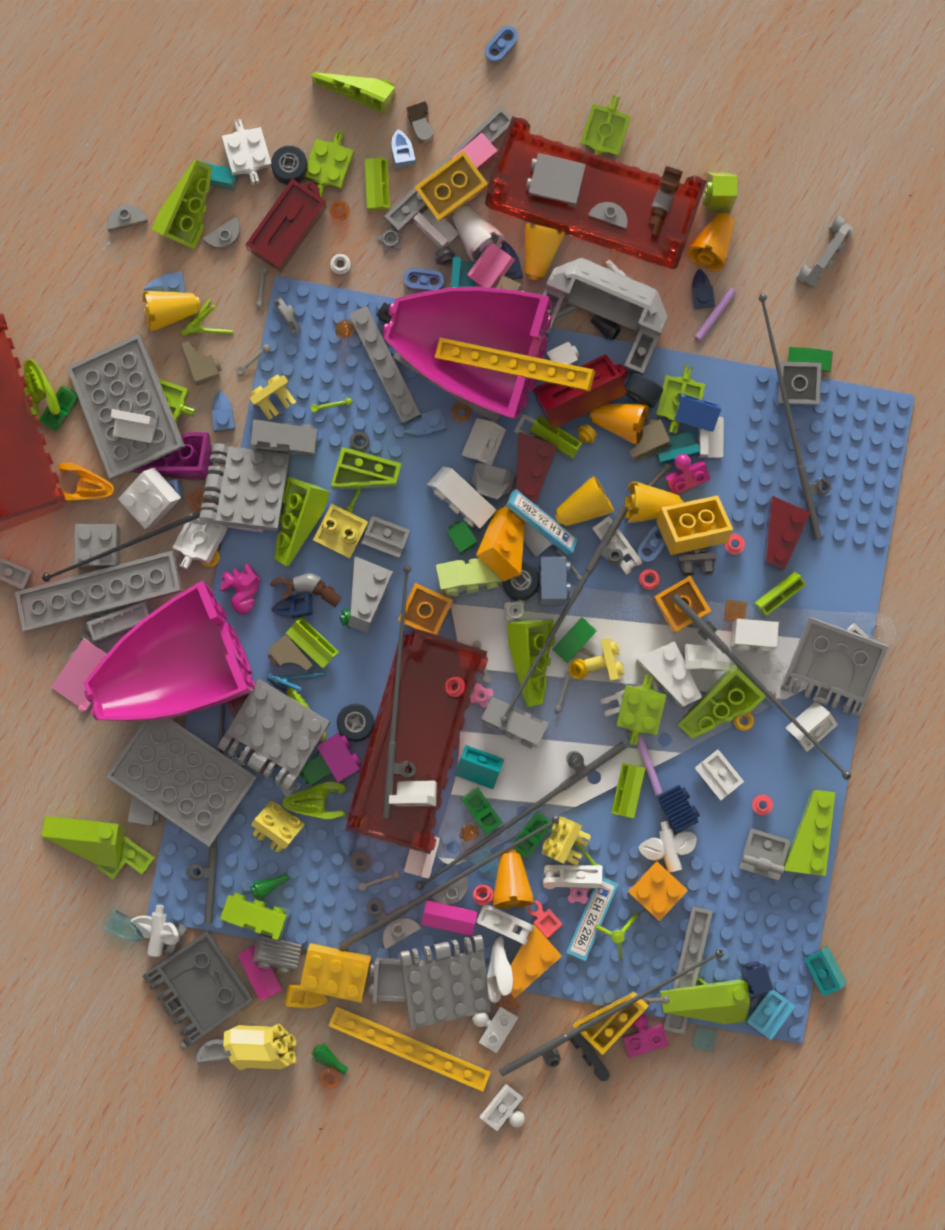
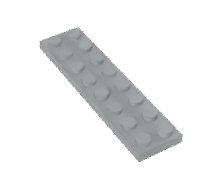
(98, 591)

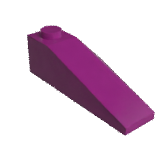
(188, 462)

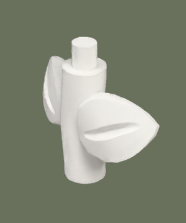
(668, 846)
(156, 930)

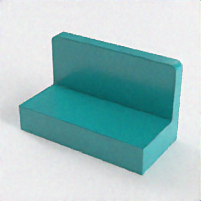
(222, 177)
(460, 273)
(681, 444)
(479, 767)
(825, 971)

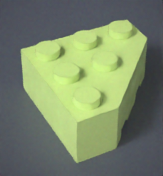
(461, 577)

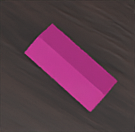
(449, 918)
(262, 979)

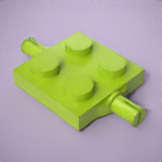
(606, 128)
(329, 163)
(669, 398)
(177, 399)
(641, 709)

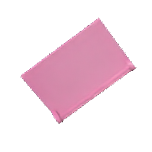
(79, 667)

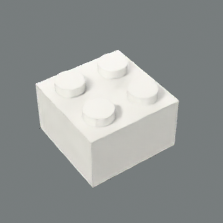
(149, 498)
(754, 635)

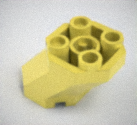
(260, 1047)

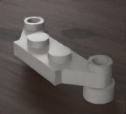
(841, 230)

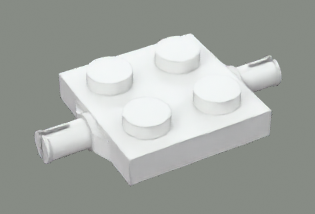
(246, 151)
(198, 541)

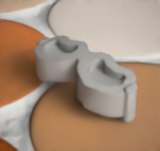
(180, 929)

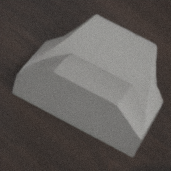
(492, 481)

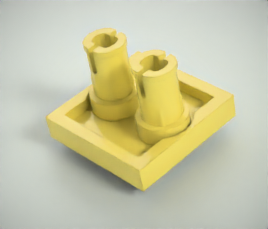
(261, 396)
(340, 531)
(607, 660)
(277, 825)
(561, 840)

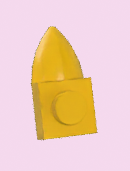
(303, 999)

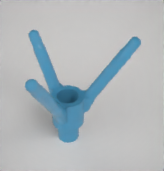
(283, 682)

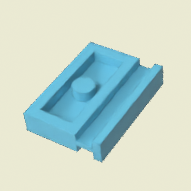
(770, 1013)

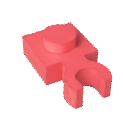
(545, 922)

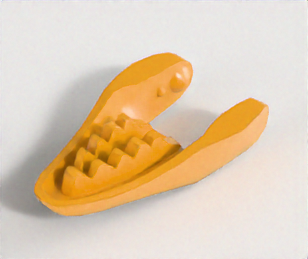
(89, 484)

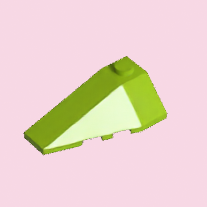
(366, 91)
(183, 210)
(301, 511)
(91, 840)
(714, 1002)

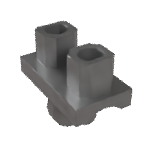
(697, 558)

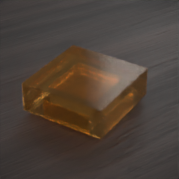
(734, 610)

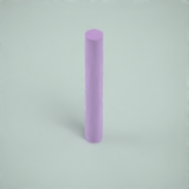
(715, 314)
(649, 766)

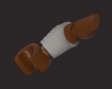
(664, 199)
(309, 583)

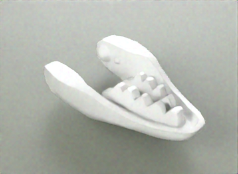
(499, 972)

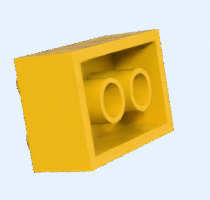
(451, 186)
(694, 525)
(335, 972)

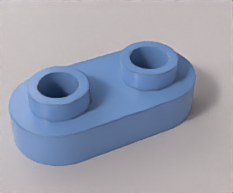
(500, 45)
(424, 278)
(652, 543)

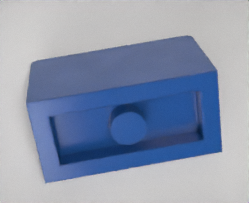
(697, 412)

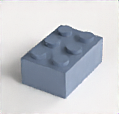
(553, 581)

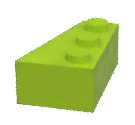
(720, 192)
(364, 471)
(255, 916)

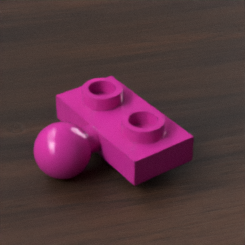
(687, 475)
(645, 1039)

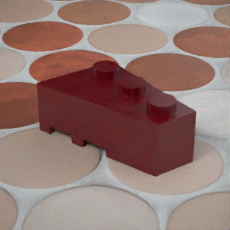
(533, 465)
(783, 531)

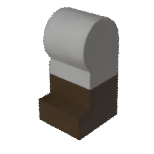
(421, 128)

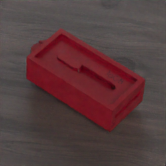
(287, 224)
(565, 404)

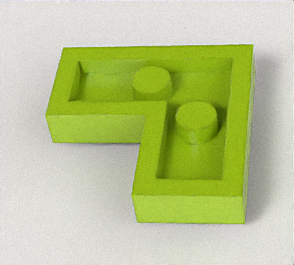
(133, 856)

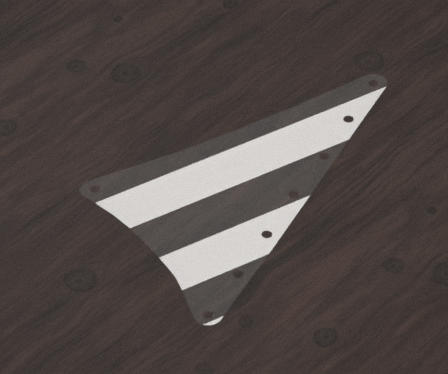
(582, 724)

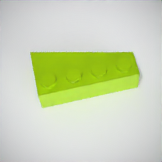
(812, 837)

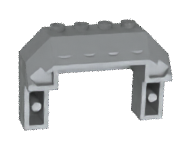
(612, 298)

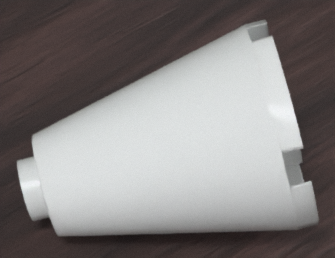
(475, 232)

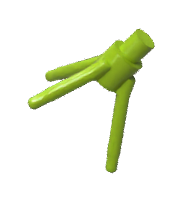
(196, 325)
(618, 935)

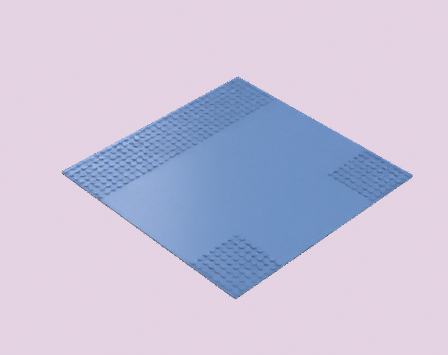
(849, 439)

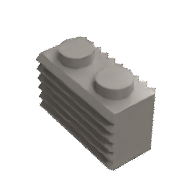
(276, 954)

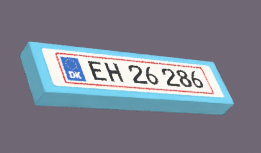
(541, 522)
(592, 915)

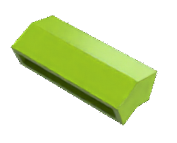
(377, 184)
(564, 441)
(778, 591)
(312, 642)
(628, 790)

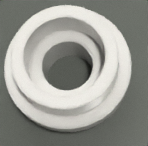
(340, 258)

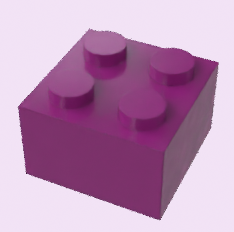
(339, 758)

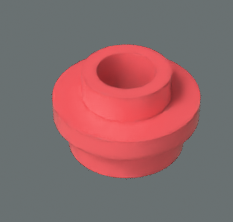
(741, 544)
(649, 572)
(451, 683)
(755, 804)
(483, 889)

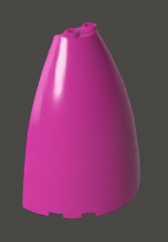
(476, 316)
(172, 663)

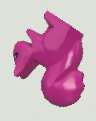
(246, 586)

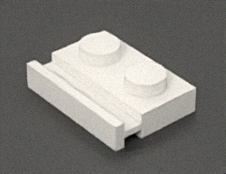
(719, 774)

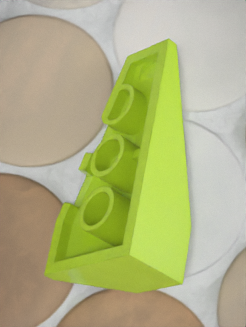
(525, 643)
(725, 700)

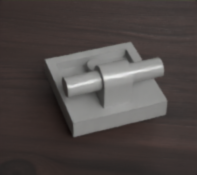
(764, 854)

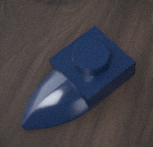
(515, 270)
(702, 291)
(294, 606)

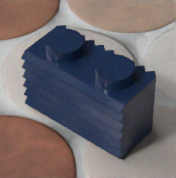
(678, 809)
(757, 978)

